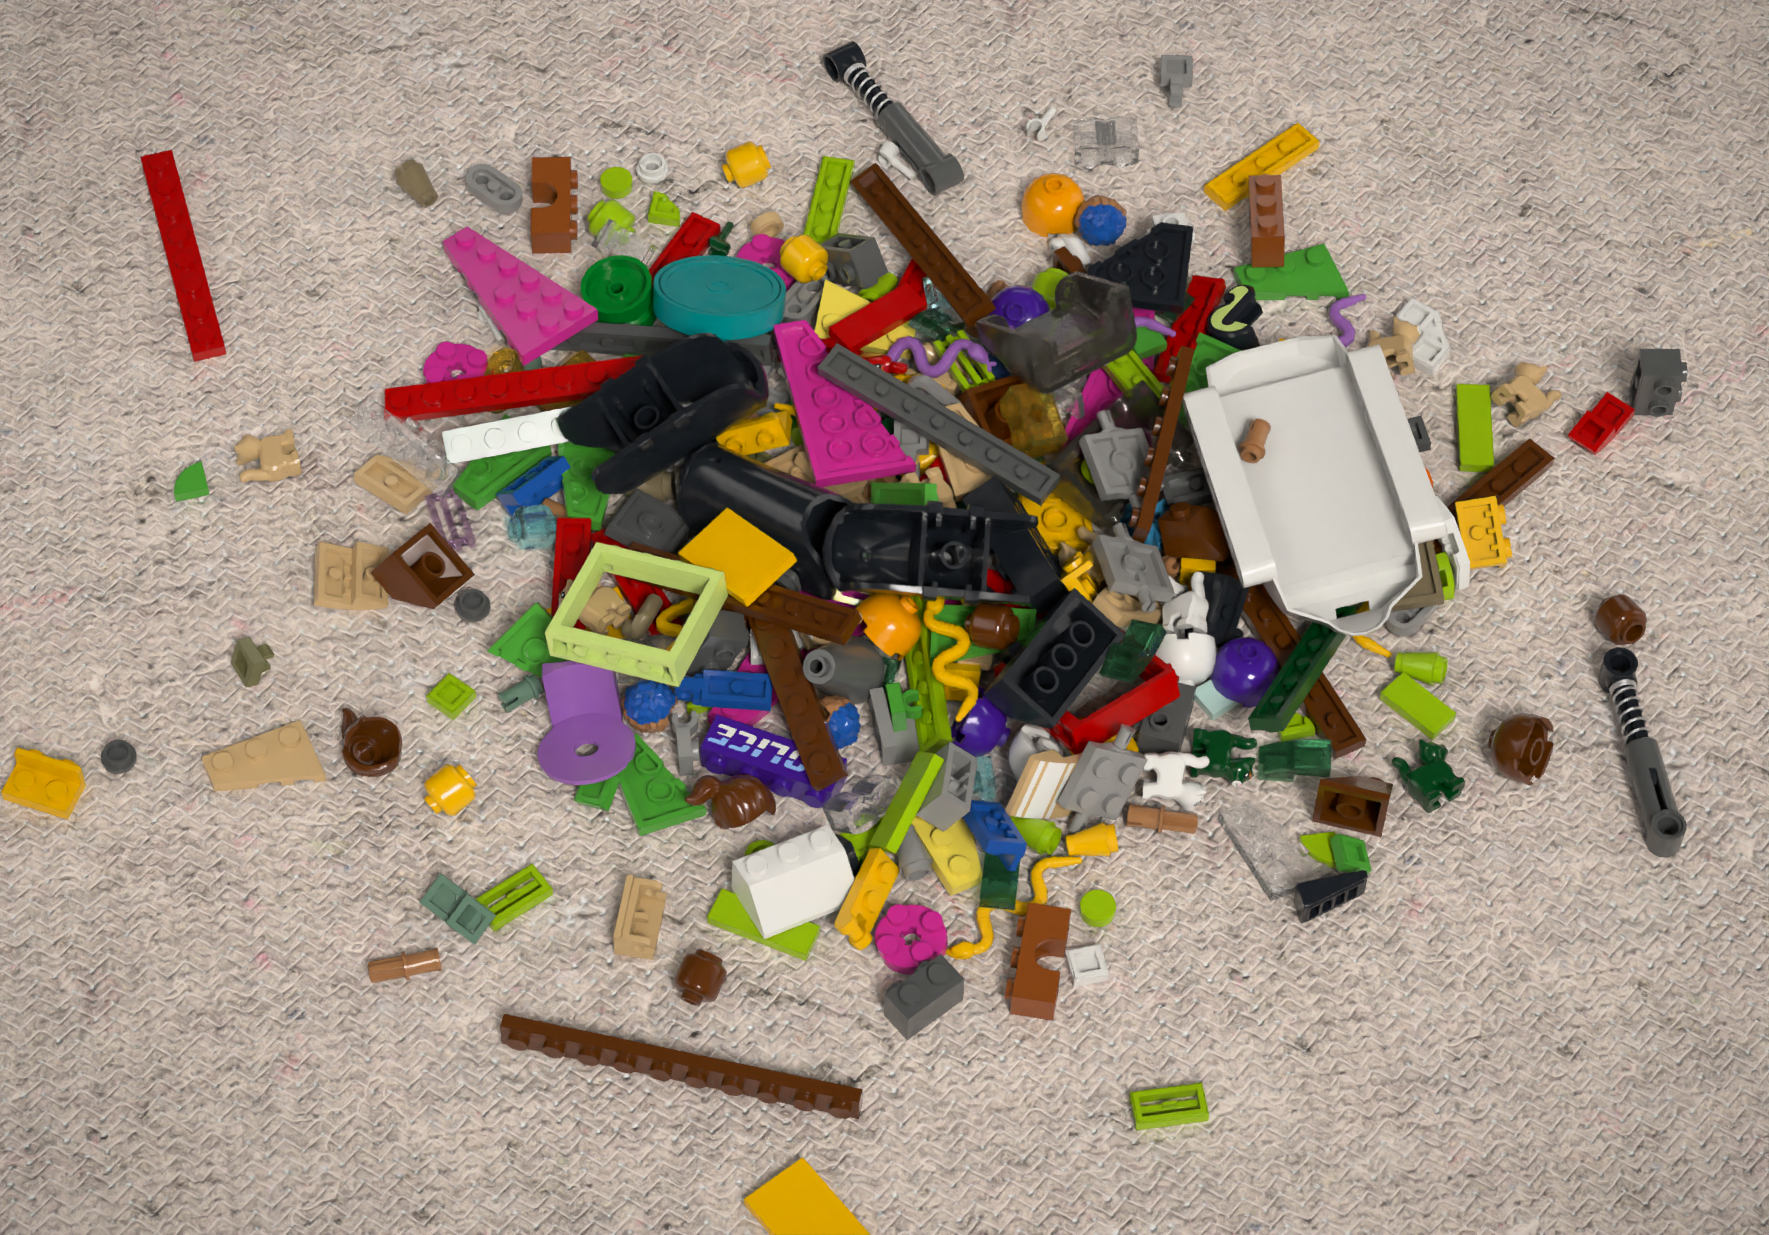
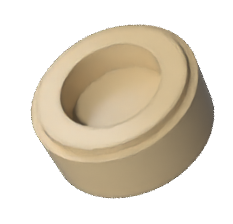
(768, 224)

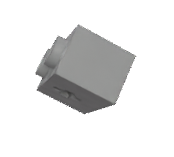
(951, 790)

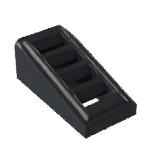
(1325, 894)

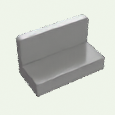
(893, 746)

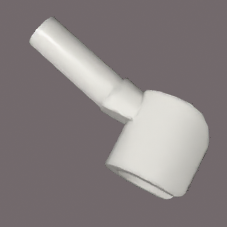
(1040, 124)
(888, 156)
(484, 318)

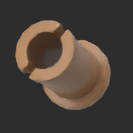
(1253, 447)

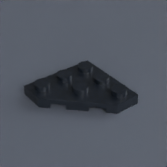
(1152, 268)

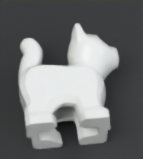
(1186, 608)
(1170, 772)

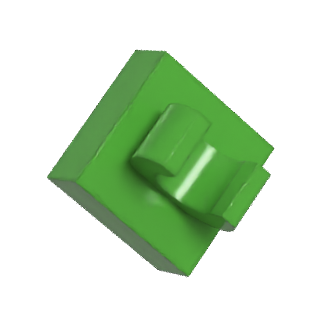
(899, 707)

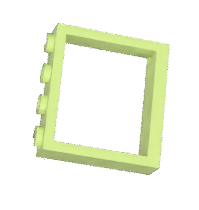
(628, 656)

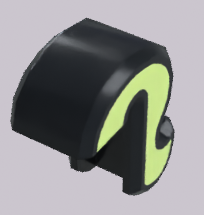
(1233, 320)

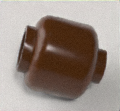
(1621, 620)
(992, 626)
(700, 977)

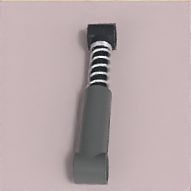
(936, 168)
(1643, 756)

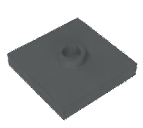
(648, 522)

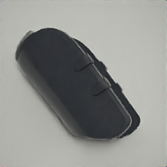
(666, 408)
(768, 498)
(918, 550)

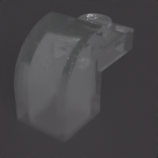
(618, 240)

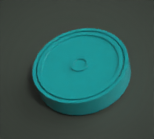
(719, 297)

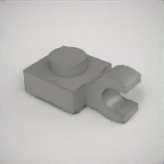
(1176, 73)
(911, 443)
(686, 748)

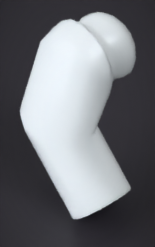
(1074, 246)

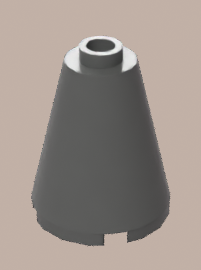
(845, 669)

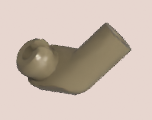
(640, 624)

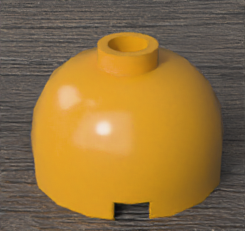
(1051, 204)
(891, 622)

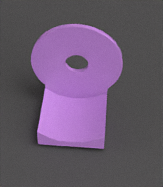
(583, 711)

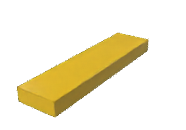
(1269, 159)

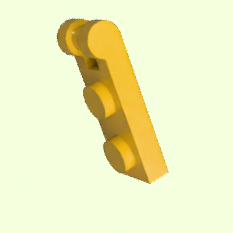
(866, 898)

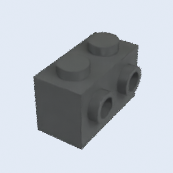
(854, 260)
(1657, 381)
(721, 644)
(1166, 727)
(923, 996)

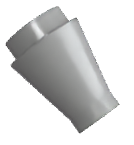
(913, 857)

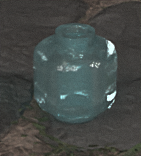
(532, 527)

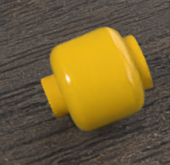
(746, 164)
(803, 258)
(449, 790)

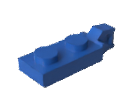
(727, 690)

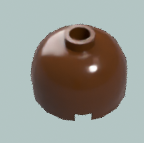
(1521, 747)

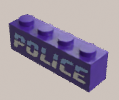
(775, 760)

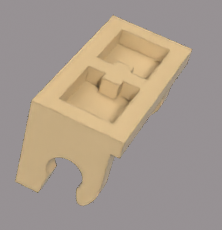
(639, 918)

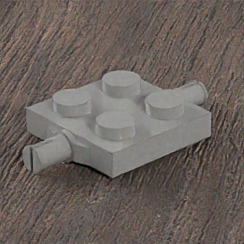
(1116, 459)
(1133, 568)
(1102, 780)

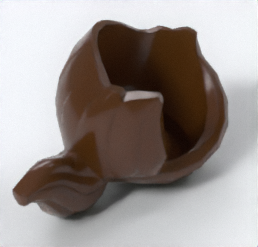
(370, 744)
(734, 799)

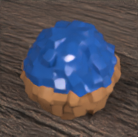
(1101, 220)
(648, 706)
(842, 719)

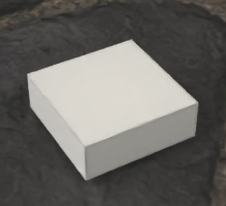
(1086, 965)

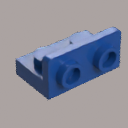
(535, 484)
(996, 832)

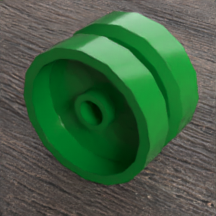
(620, 291)

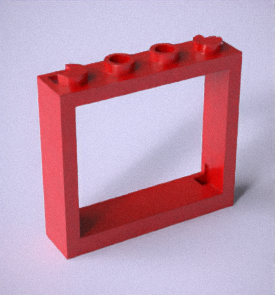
(1157, 691)

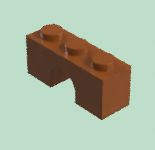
(1266, 221)
(553, 225)
(1043, 934)

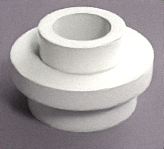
(652, 168)

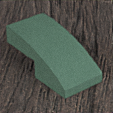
(458, 908)

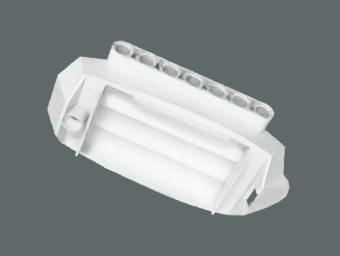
(1341, 481)

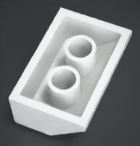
(793, 881)

